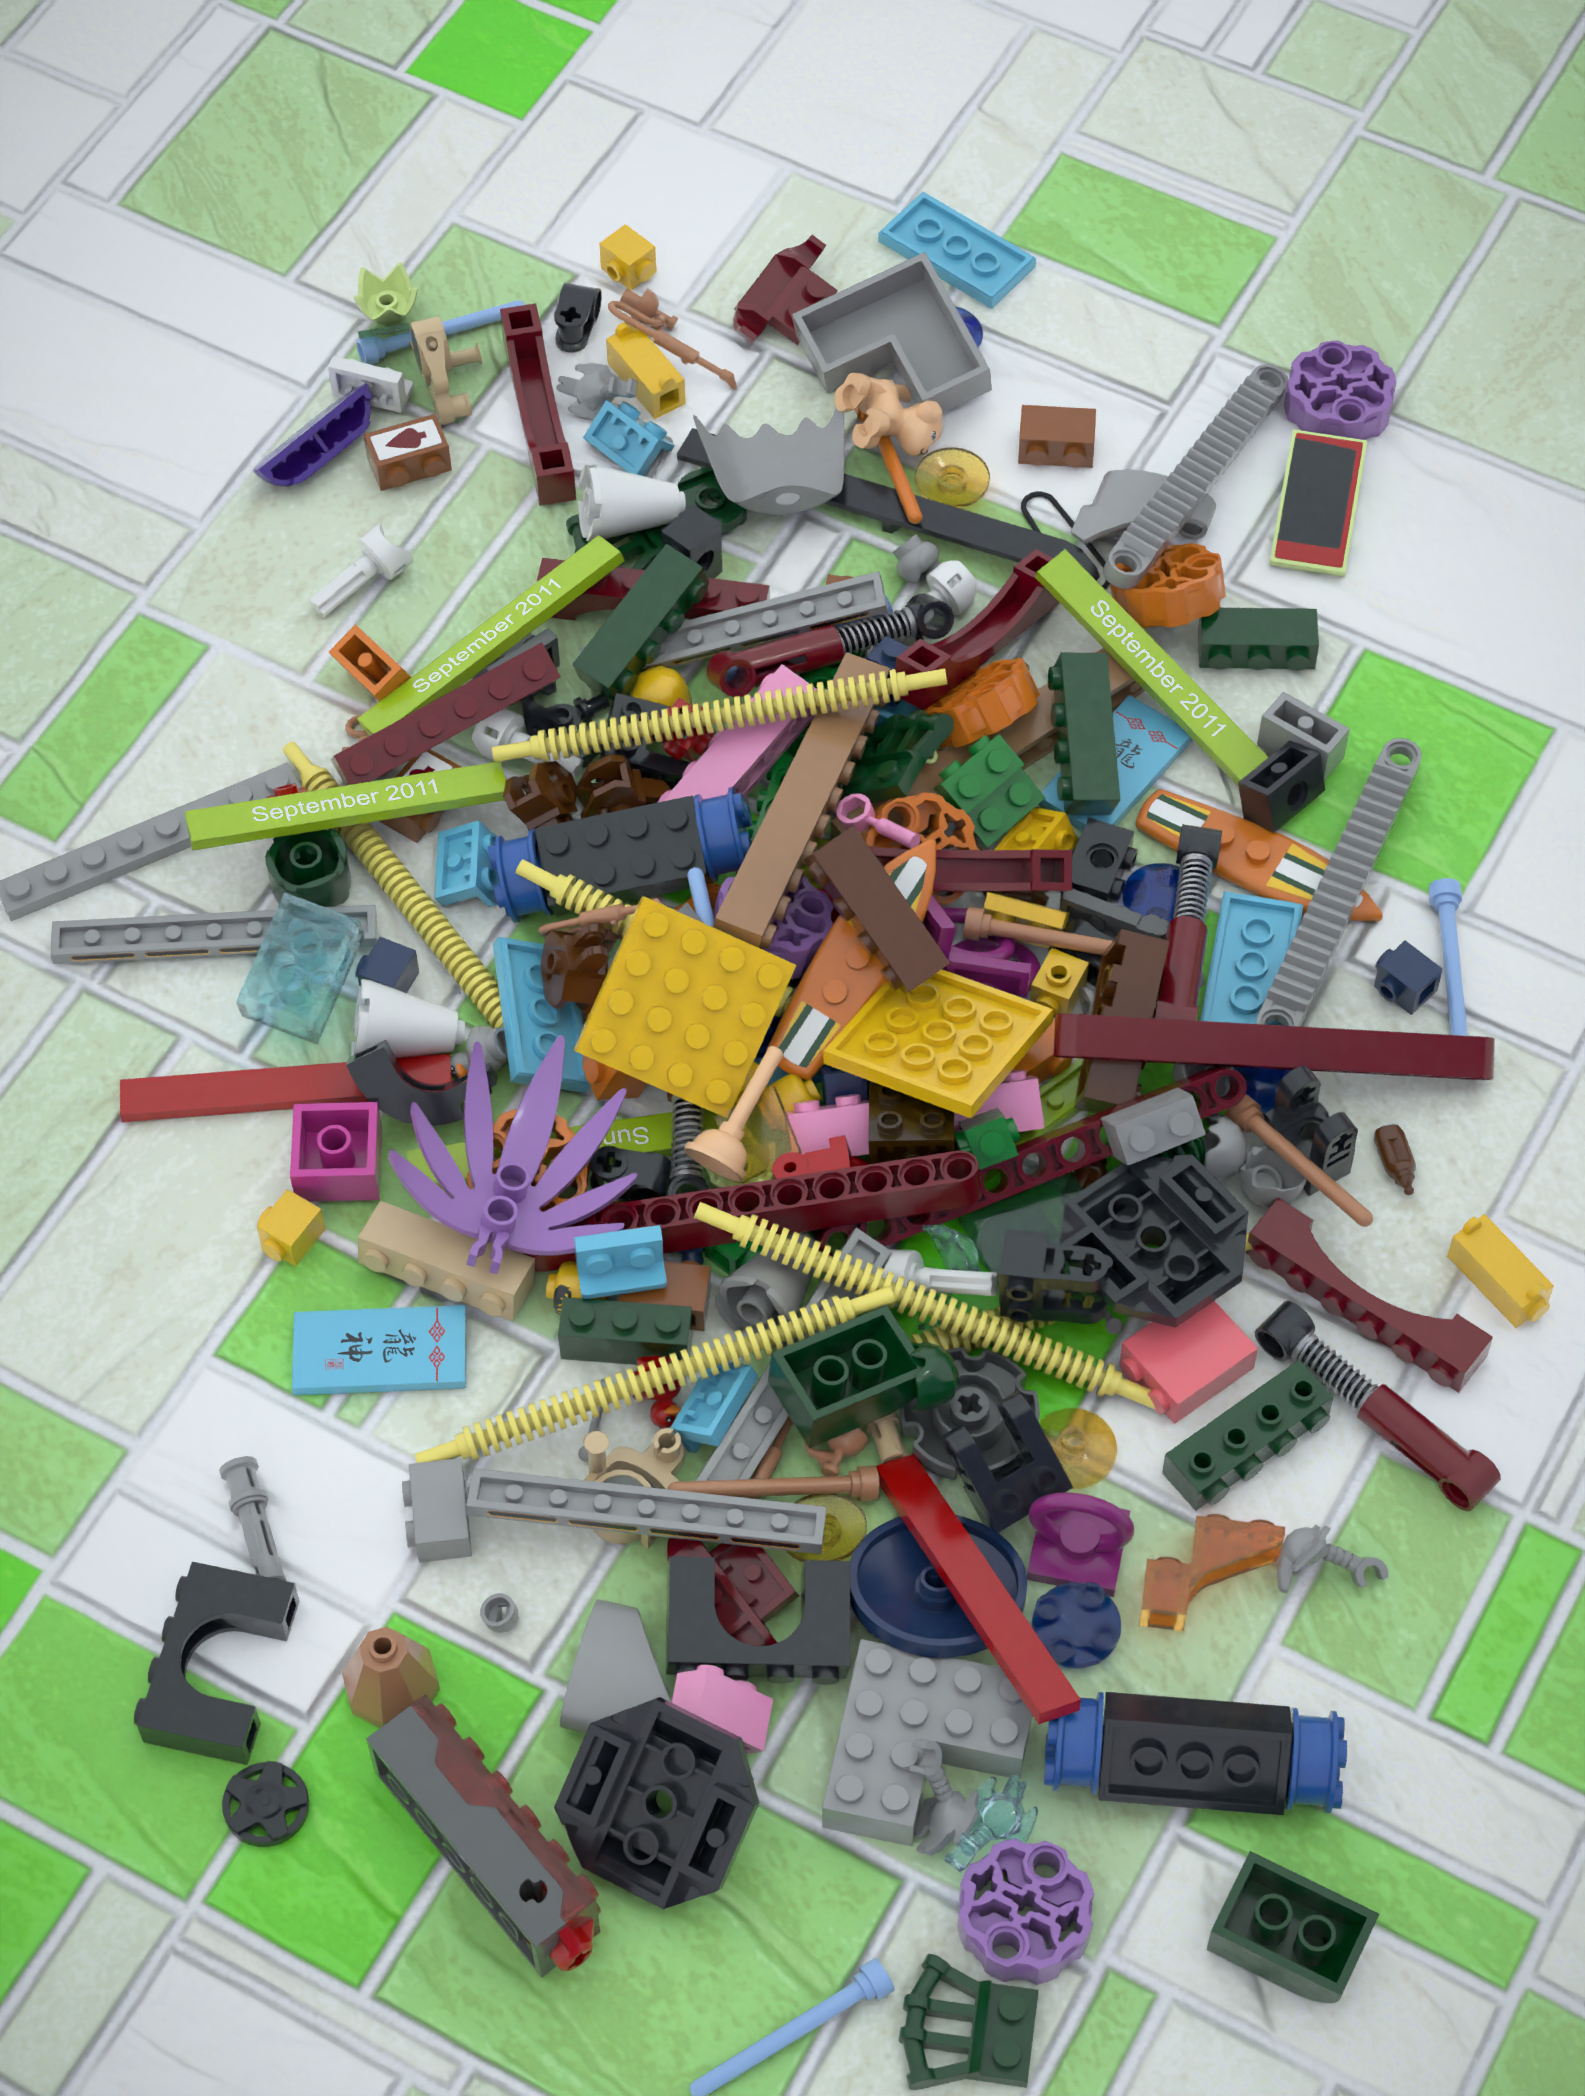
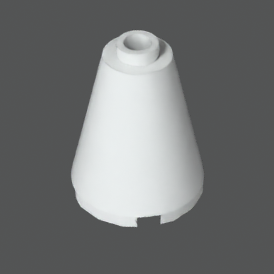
(624, 502)
(405, 1021)

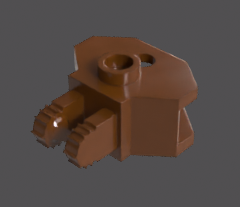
(619, 788)
(545, 799)
(574, 966)

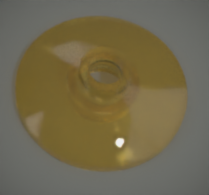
(952, 477)
(1091, 1459)
(843, 1528)

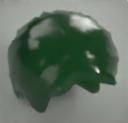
(937, 1379)

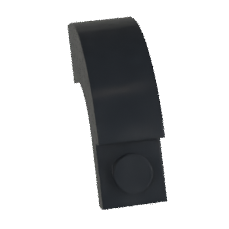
(385, 1082)

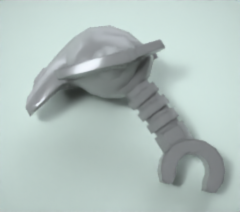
(594, 389)
(1309, 1545)
(947, 1812)

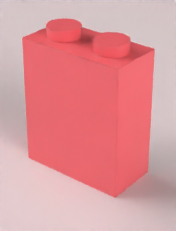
(1189, 1361)

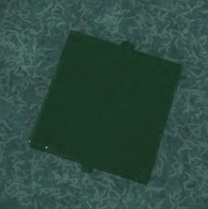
(383, 330)

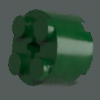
(310, 867)

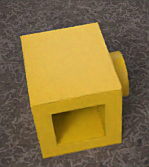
(628, 257)
(1059, 982)
(290, 1228)

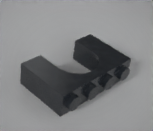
(209, 1604)
(814, 1650)

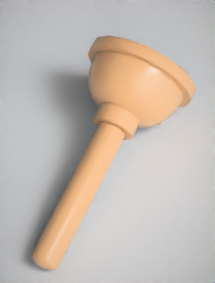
(721, 1148)

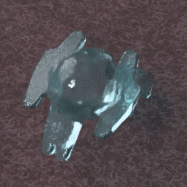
(957, 1253)
(1000, 1818)

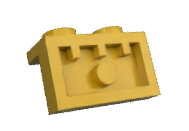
(1040, 830)
(1025, 912)

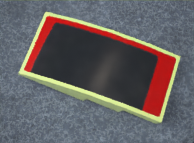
(1318, 503)

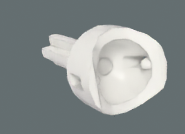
(377, 556)
(952, 589)
(508, 729)
(910, 1265)

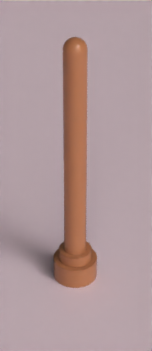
(982, 925)
(1250, 1119)
(859, 1483)

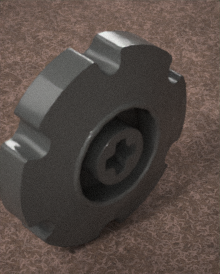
(981, 1385)

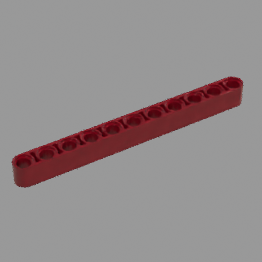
(1273, 1046)
(1051, 1160)
(801, 1201)

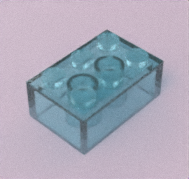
(300, 968)

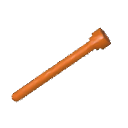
(897, 475)

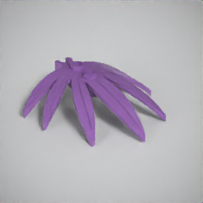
(504, 1204)

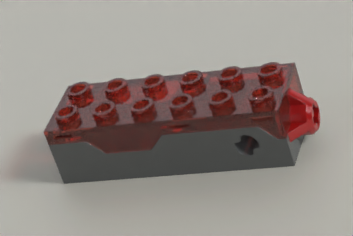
(487, 1836)

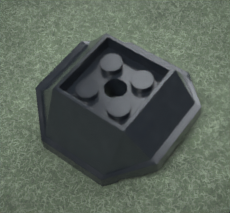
(1164, 1205)
(615, 1813)

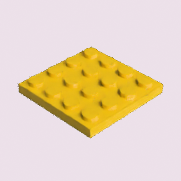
(684, 1007)
(940, 1041)

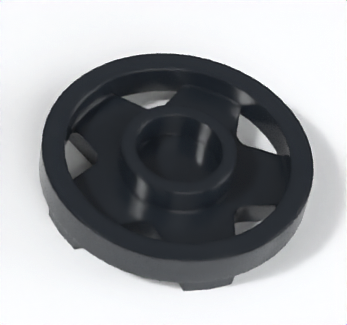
(265, 1803)

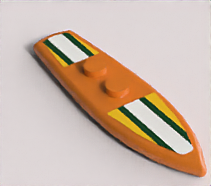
(1248, 854)
(843, 974)

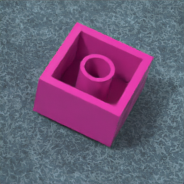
(336, 1151)

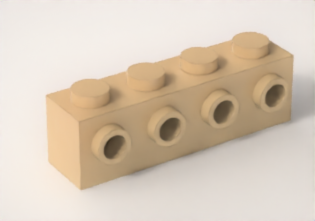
(437, 1257)

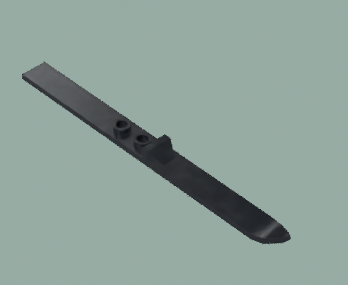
(938, 518)

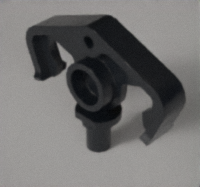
(559, 715)

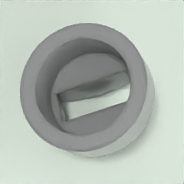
(492, 1613)

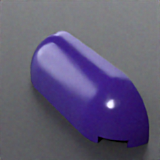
(318, 440)

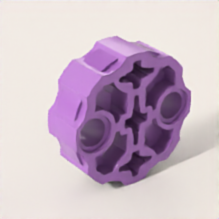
(1340, 391)
(802, 928)
(996, 1920)

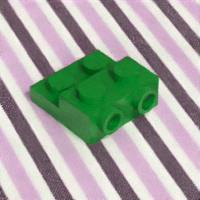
(990, 788)

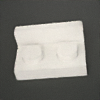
(386, 385)

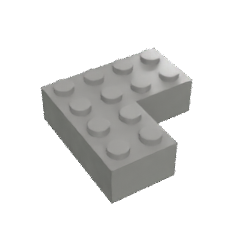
(899, 320)
(907, 1698)

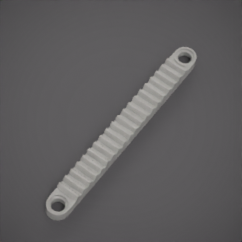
(1195, 476)
(1341, 886)

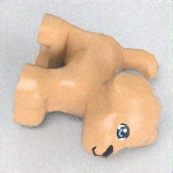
(880, 399)

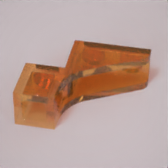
(1218, 1552)

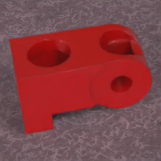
(827, 1159)

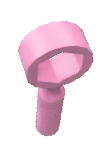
(883, 826)

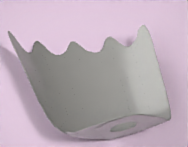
(778, 469)

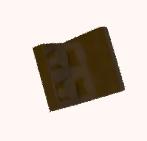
(906, 1126)

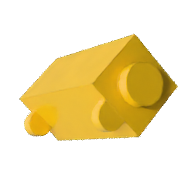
(638, 358)
(1500, 1271)

